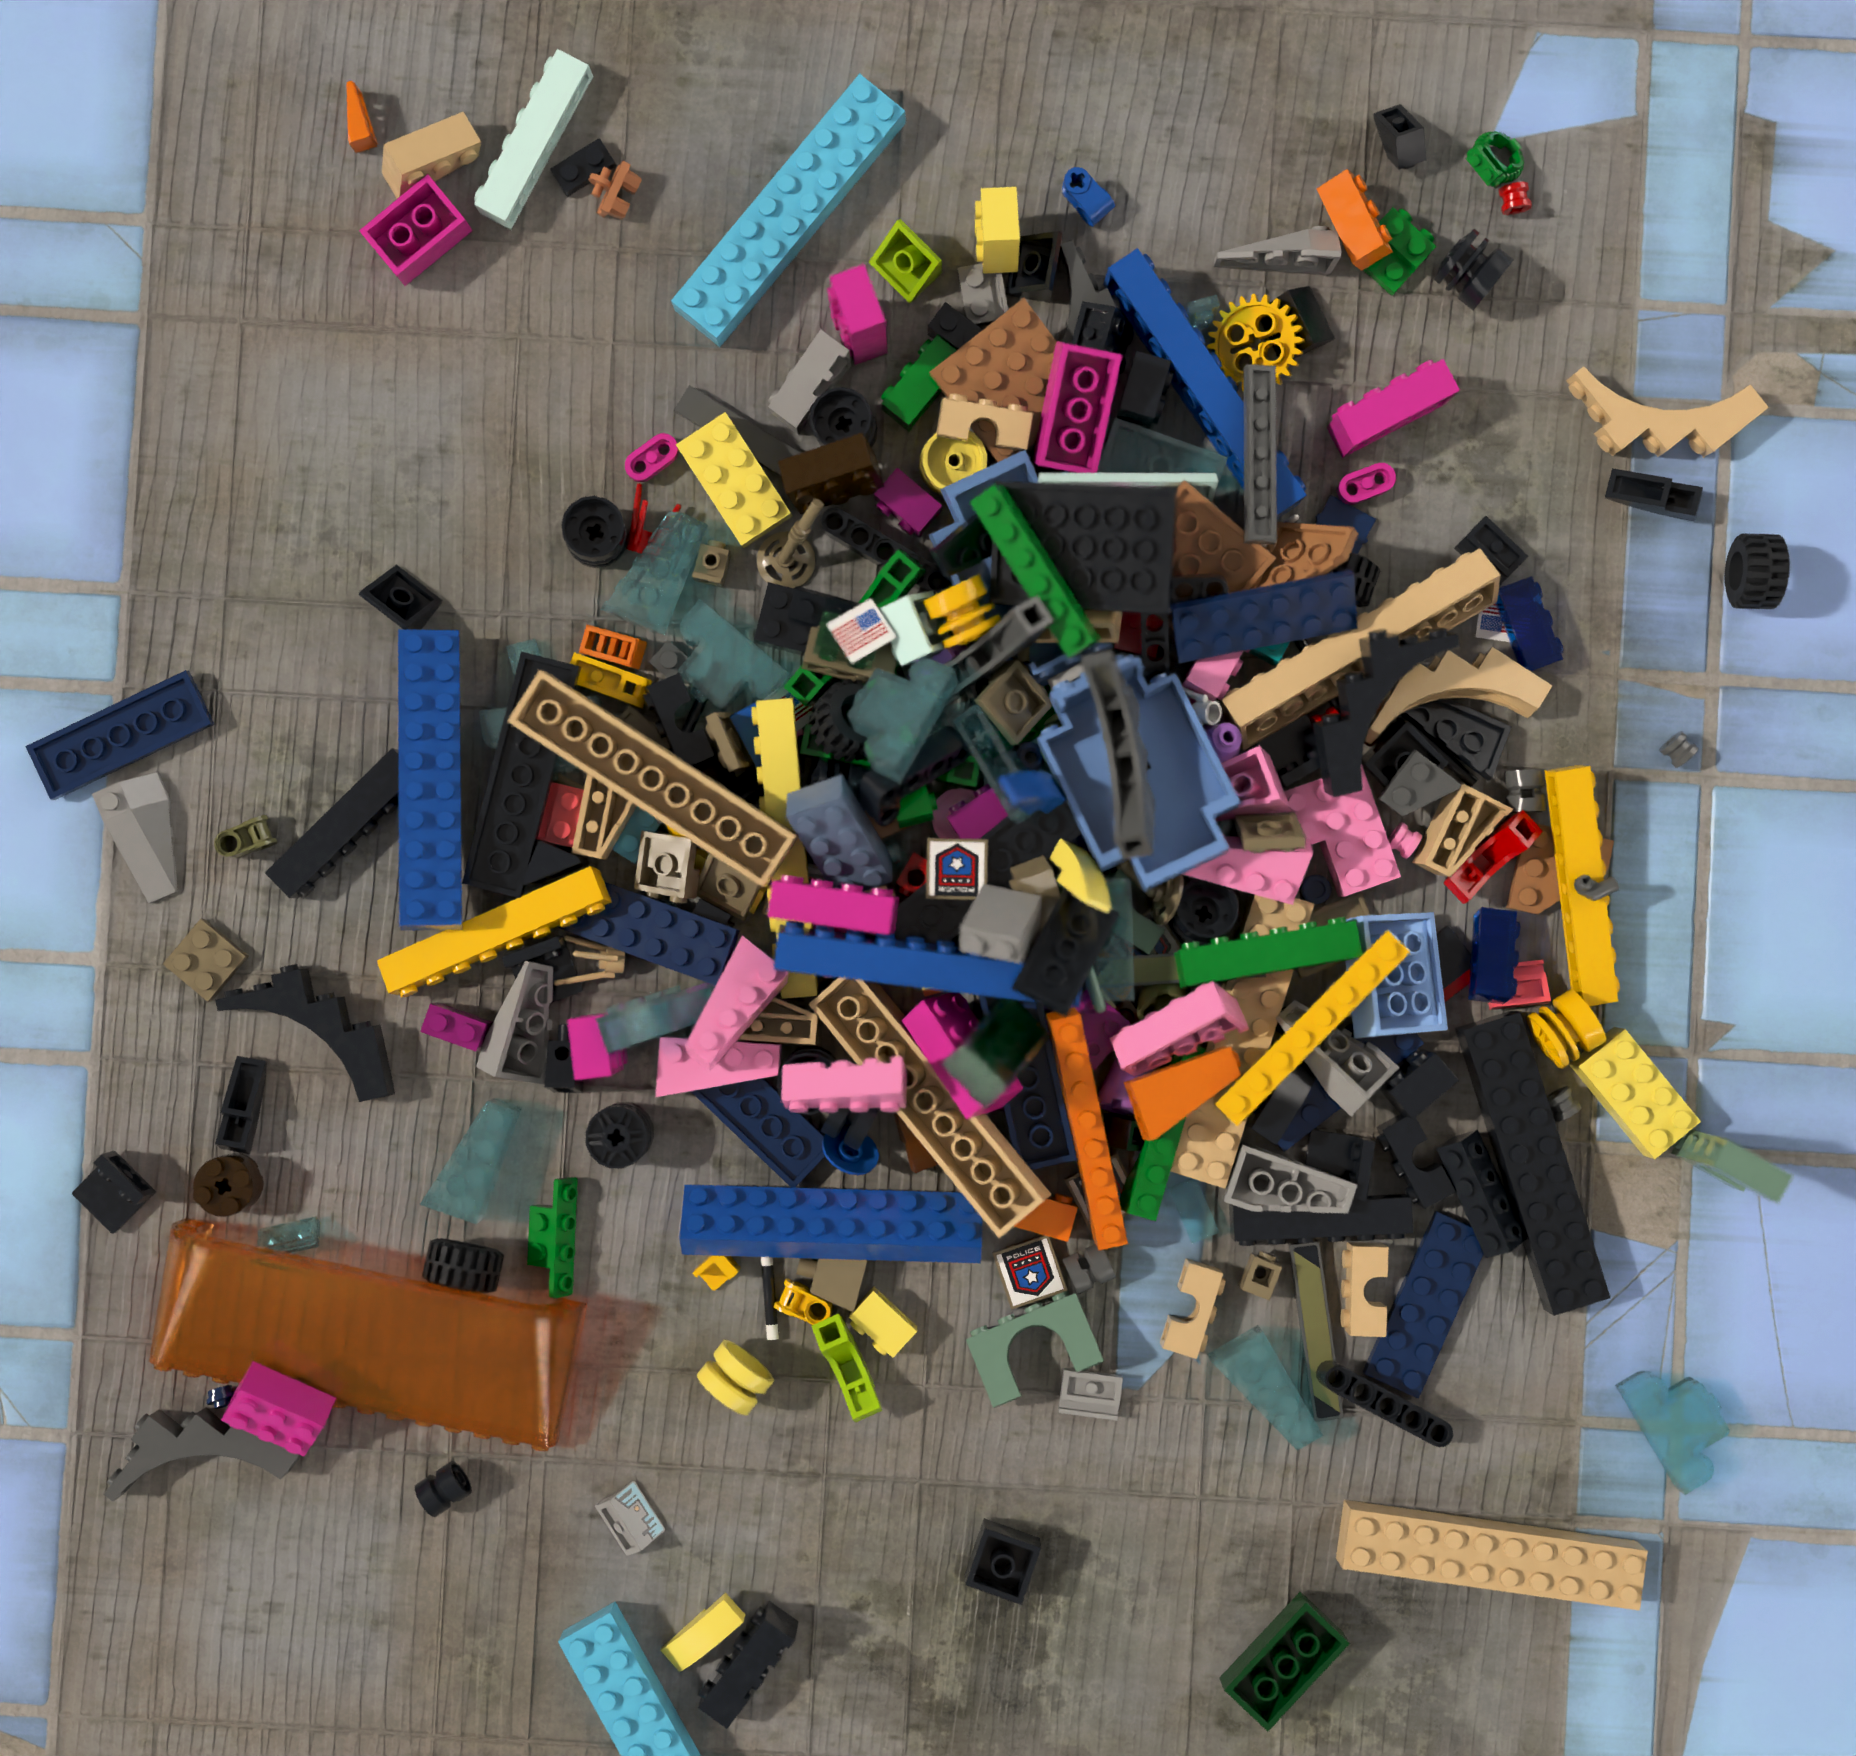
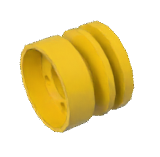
(962, 611)
(1570, 1026)

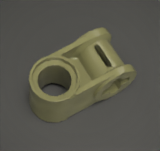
(250, 836)

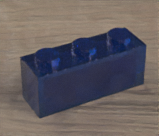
(1528, 624)
(1493, 955)

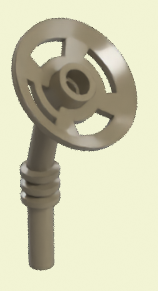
(789, 555)
(1160, 895)

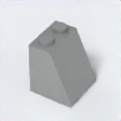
(1001, 924)

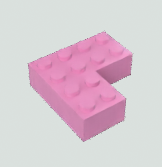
(1348, 834)

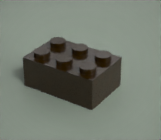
(831, 473)

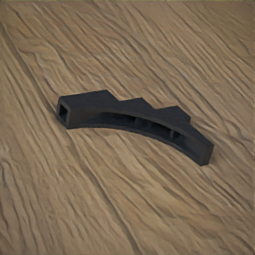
(1384, 663)
(293, 996)

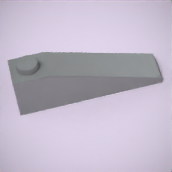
(1299, 252)
(140, 826)
(520, 1033)
(1343, 1064)
(1276, 1183)

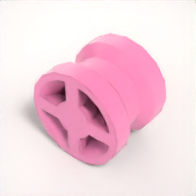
(1404, 840)

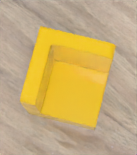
(717, 1270)

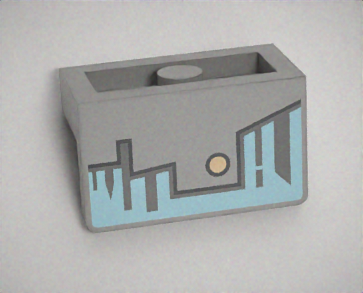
(630, 1518)

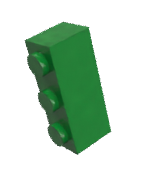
(916, 387)

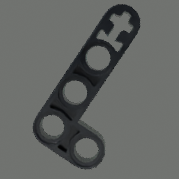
(937, 756)

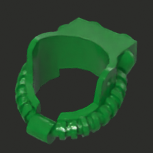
(1488, 166)

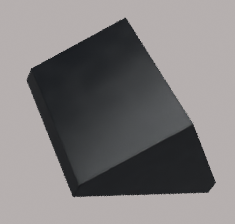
(1036, 267)
(1310, 317)
(402, 599)
(551, 862)

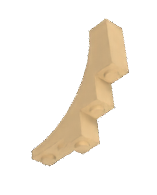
(1662, 429)
(1488, 678)

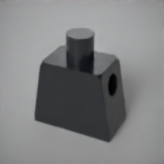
(559, 1073)

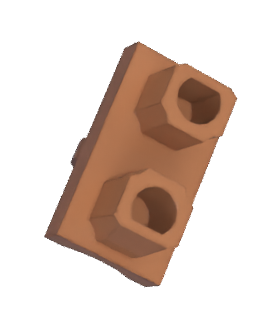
(623, 179)

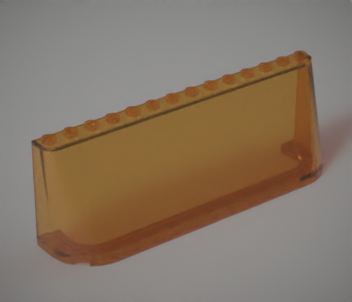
(367, 1337)

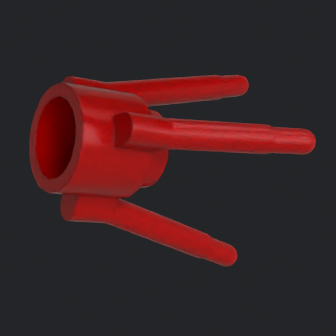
(638, 537)

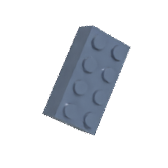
(839, 834)

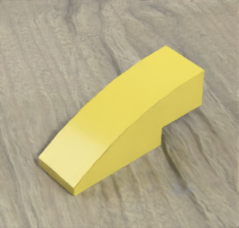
(1081, 875)
(703, 1633)

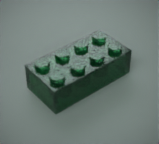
(996, 1051)

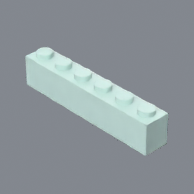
(533, 138)

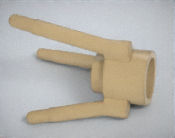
(609, 959)

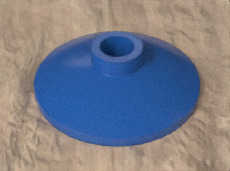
(849, 1159)

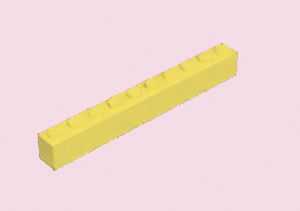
(780, 776)

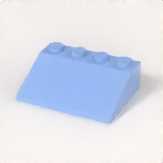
(1413, 993)

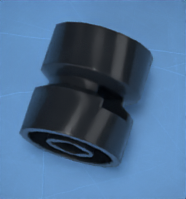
(438, 1491)

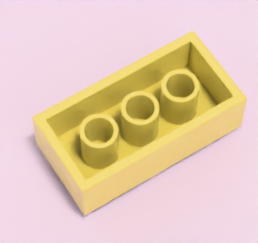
(734, 480)
(1635, 1093)

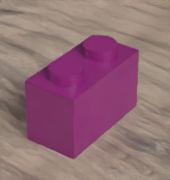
(907, 503)
(978, 815)
(455, 1026)

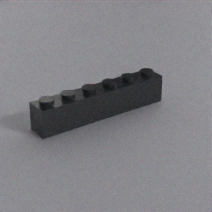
(339, 829)
(1377, 1215)

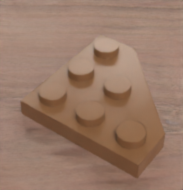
(1306, 551)
(1535, 874)

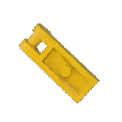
(610, 680)

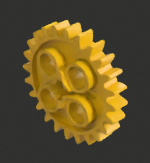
(1248, 317)

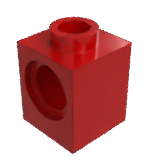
(914, 862)

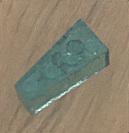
(1261, 1378)

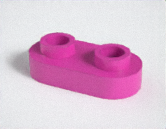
(651, 457)
(1364, 483)

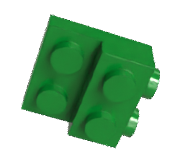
(1409, 251)

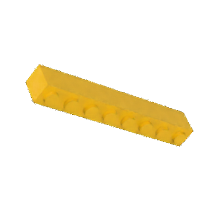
(1577, 854)
(494, 931)
(1312, 1028)

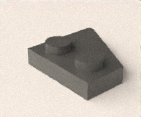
(1417, 785)

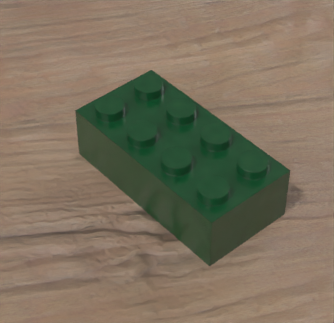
(1284, 1661)

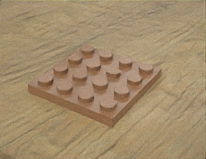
(1002, 364)
(1215, 544)

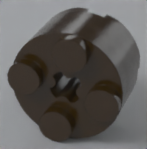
(213, 1192)

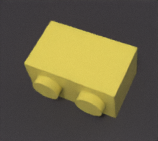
(882, 1322)

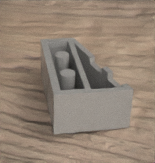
(814, 374)

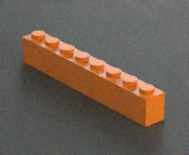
(1087, 1129)

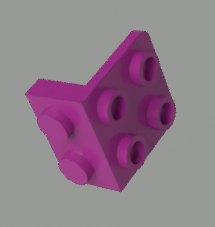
(1099, 1028)

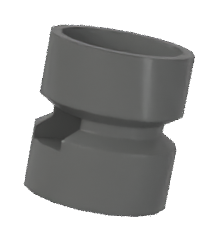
(1526, 780)
(1084, 1278)

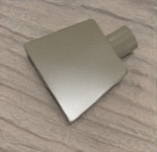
(834, 1279)

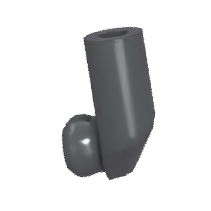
(1593, 890)

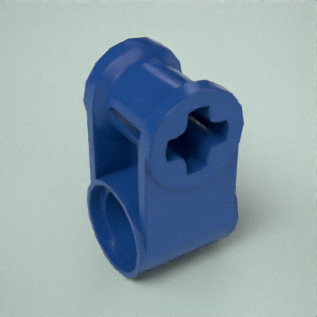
(1090, 199)

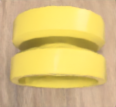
(935, 464)
(735, 1377)

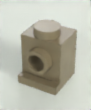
(715, 574)
(1263, 1285)

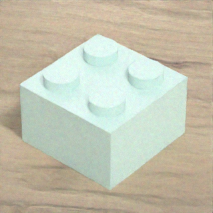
(913, 629)

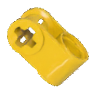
(801, 1302)

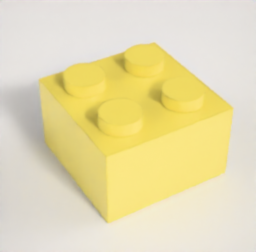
(997, 230)

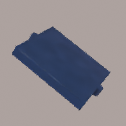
(1341, 514)

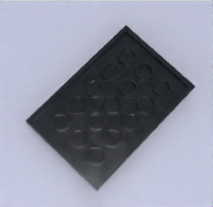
(1104, 541)

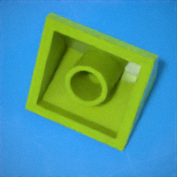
(906, 261)

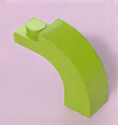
(848, 1365)

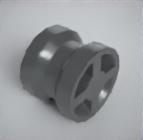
(1679, 749)
(1563, 1104)

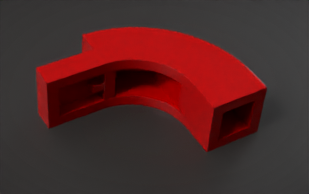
(1491, 854)

